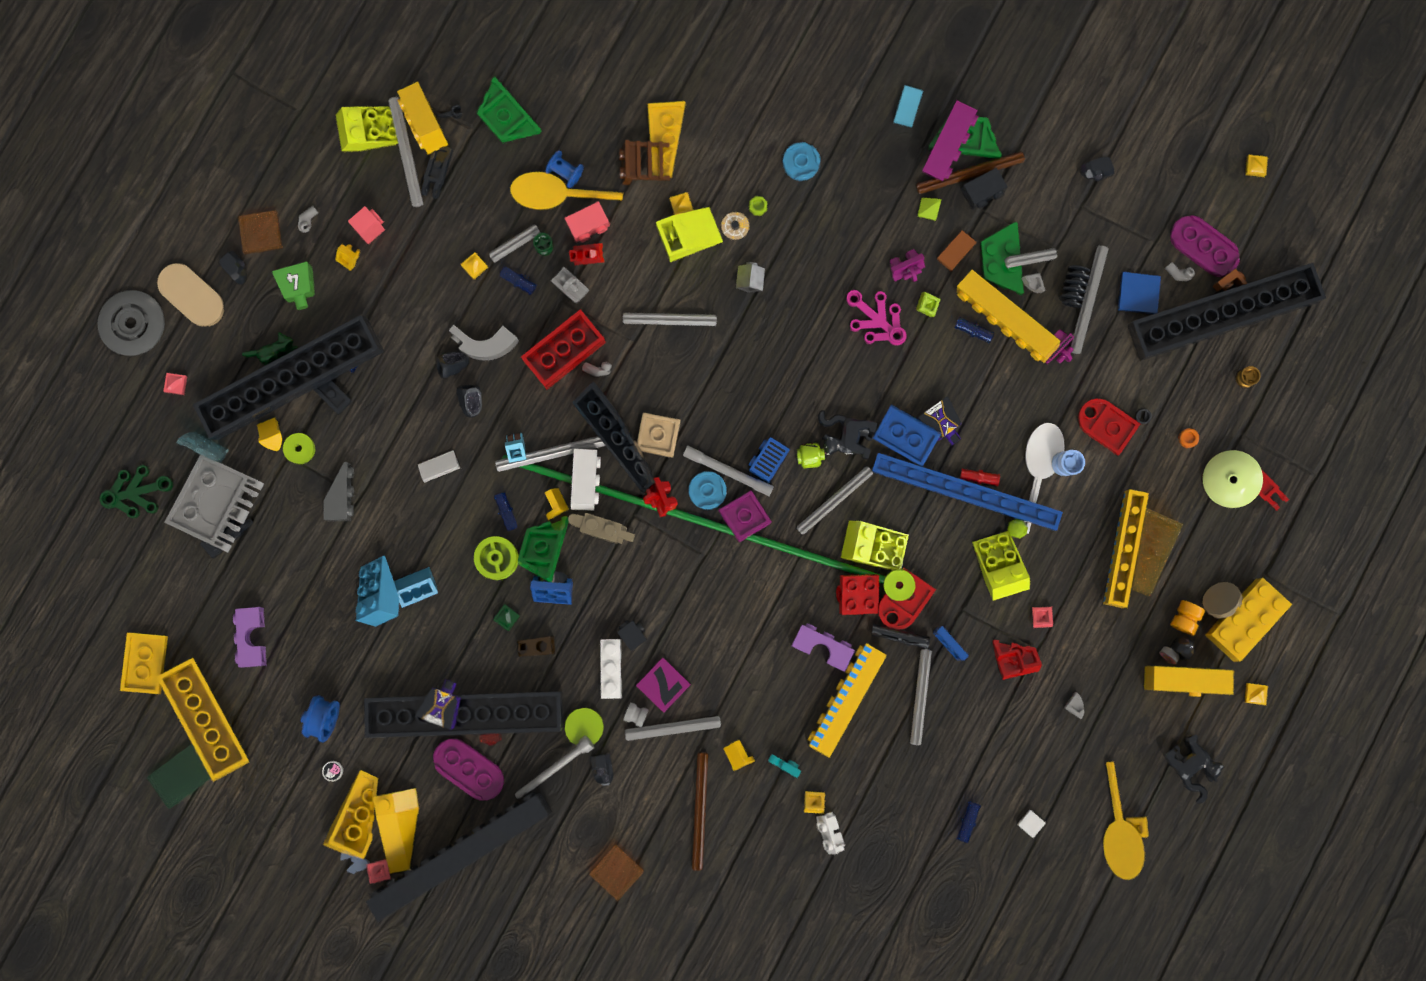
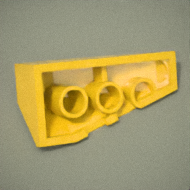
(397, 825)
(352, 827)

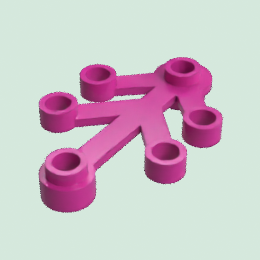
(878, 320)

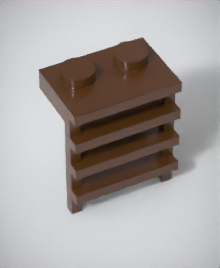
(631, 161)

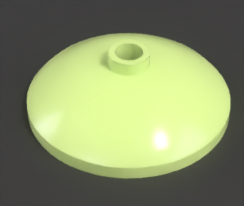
(1228, 464)

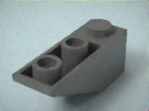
(338, 499)

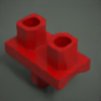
(587, 254)
(657, 497)

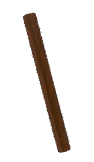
(971, 172)
(700, 806)

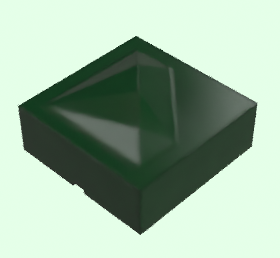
(506, 617)

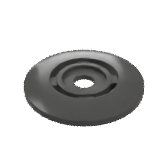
(127, 340)

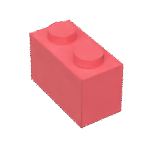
(587, 222)
(367, 224)

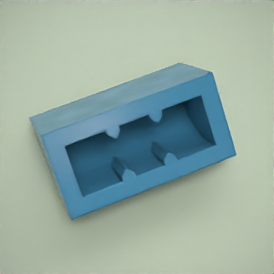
(416, 587)

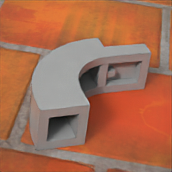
(489, 349)

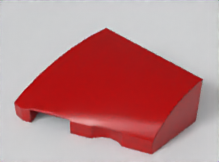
(1016, 660)

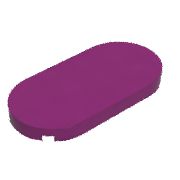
(1205, 245)
(468, 769)

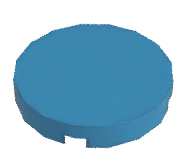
(801, 161)
(707, 490)

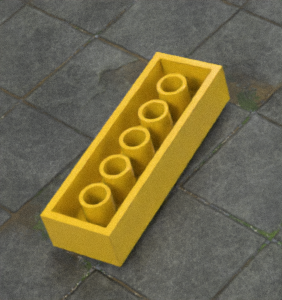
(202, 719)

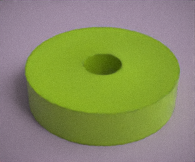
(291, 444)
(907, 589)

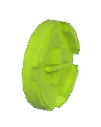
(582, 723)

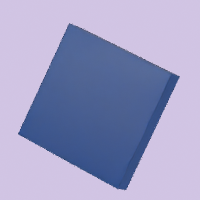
(1139, 293)
(950, 644)

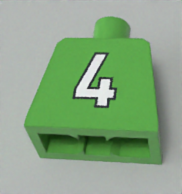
(296, 283)

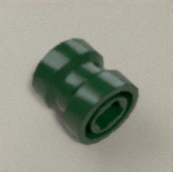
(543, 240)

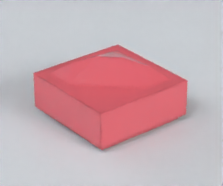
(175, 383)
(1042, 617)
(378, 871)

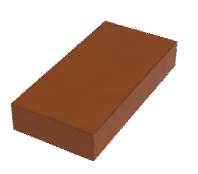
(956, 250)

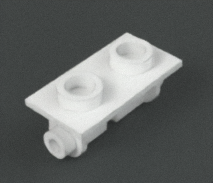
(826, 825)

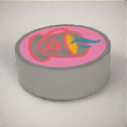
(1169, 655)

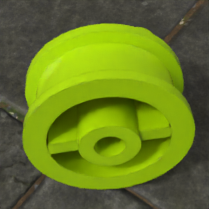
(496, 558)

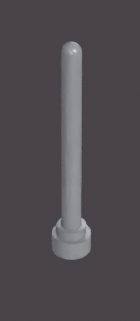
(583, 746)

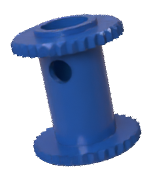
(564, 169)

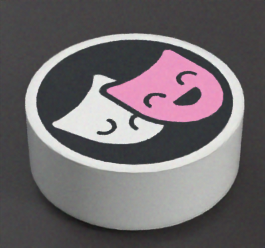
(332, 771)

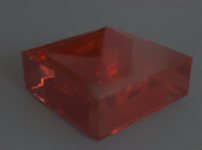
(490, 739)

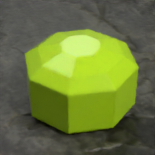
(758, 206)
(1017, 528)

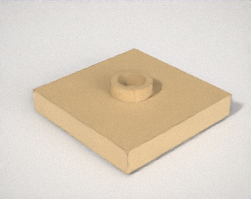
(658, 434)

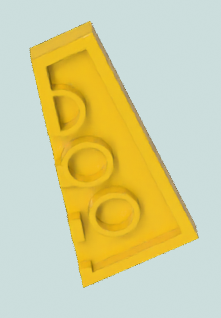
(665, 126)

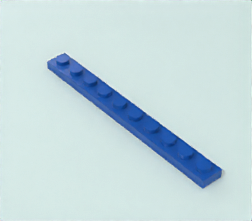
(967, 492)

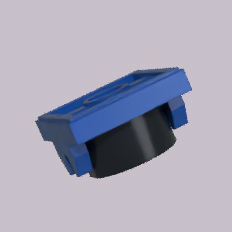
(557, 591)

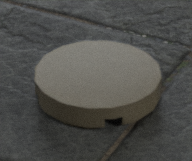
(1222, 600)

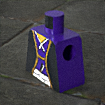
(943, 419)
(441, 706)

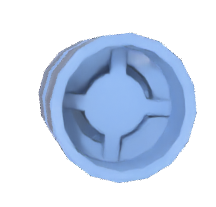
(1068, 463)

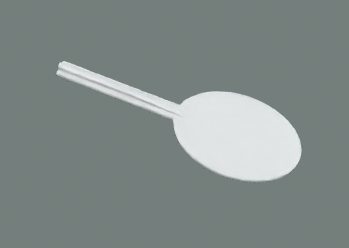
(1040, 450)

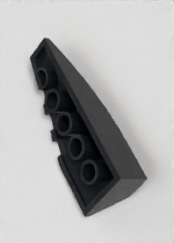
(614, 434)

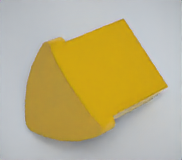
(270, 434)
(557, 503)
(737, 755)

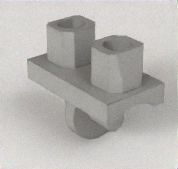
(570, 285)

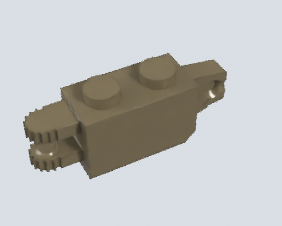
(601, 528)

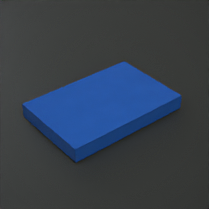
(907, 435)

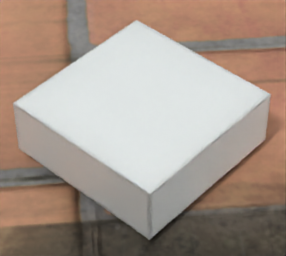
(1031, 823)

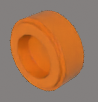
(1188, 438)

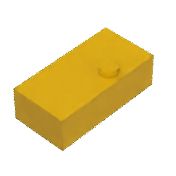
(1188, 680)

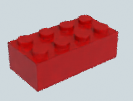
(563, 349)

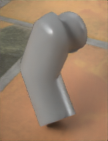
(304, 220)
(1180, 275)
(597, 371)

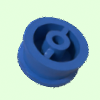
(320, 718)

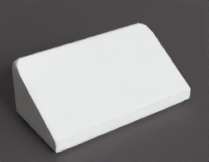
(438, 466)

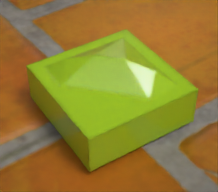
(928, 304)

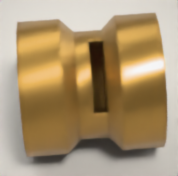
(1251, 373)

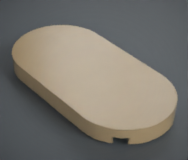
(190, 295)

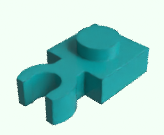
(790, 766)

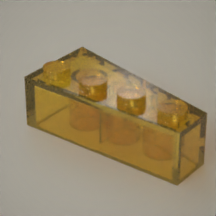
(1155, 546)

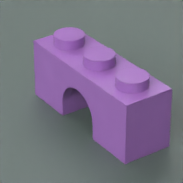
(246, 621)
(838, 652)

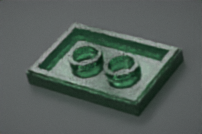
(179, 777)

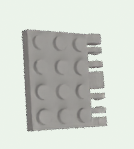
(211, 500)

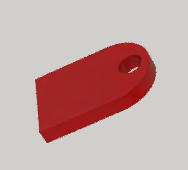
(1108, 426)
(907, 609)

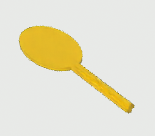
(547, 191)
(1122, 841)

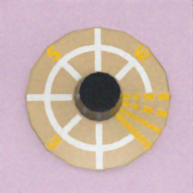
(735, 225)

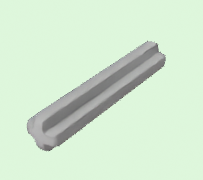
(514, 243)
(1030, 258)

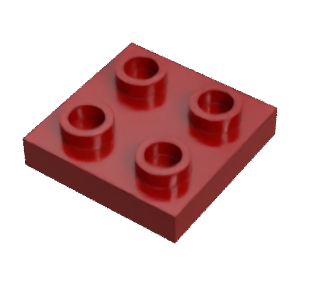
(858, 594)

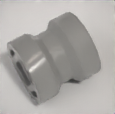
(636, 714)

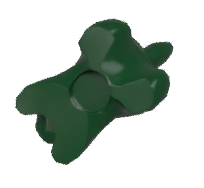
(274, 351)

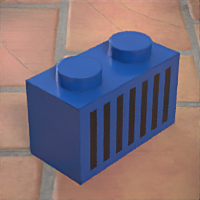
(768, 460)

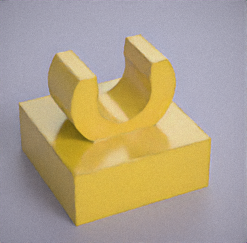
(346, 256)

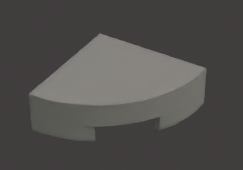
(1034, 283)
(1075, 705)

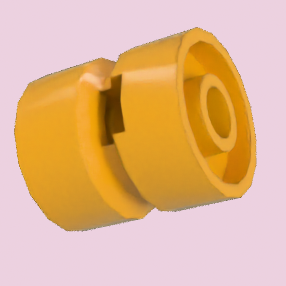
(1187, 618)

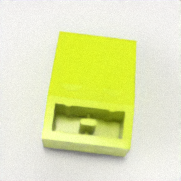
(365, 128)
(688, 233)
(874, 545)
(1001, 565)

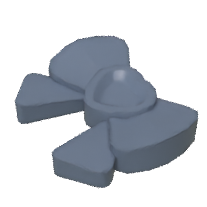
(358, 865)

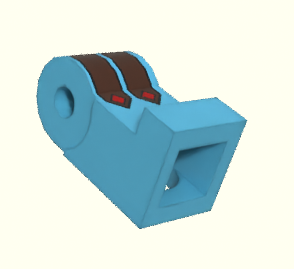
(514, 446)

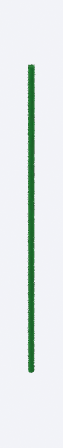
(708, 523)

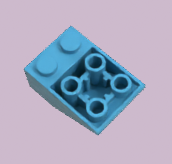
(376, 594)

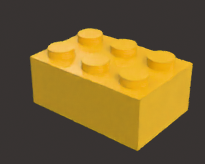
(421, 118)

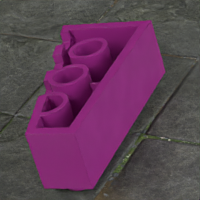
(948, 144)

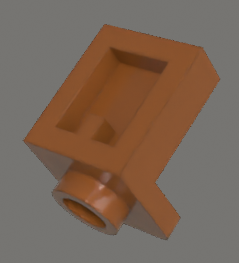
(1234, 277)

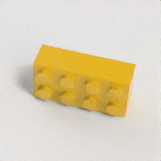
(1252, 620)

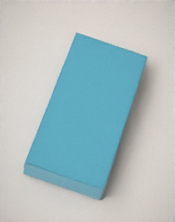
(908, 106)

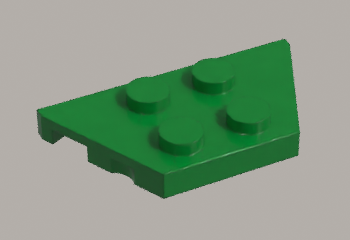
(505, 115)
(980, 142)
(993, 254)
(542, 548)

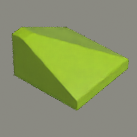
(929, 208)

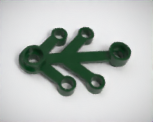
(133, 492)

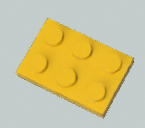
(143, 663)

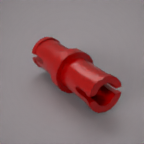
(980, 477)

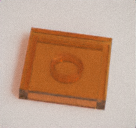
(260, 232)
(616, 872)

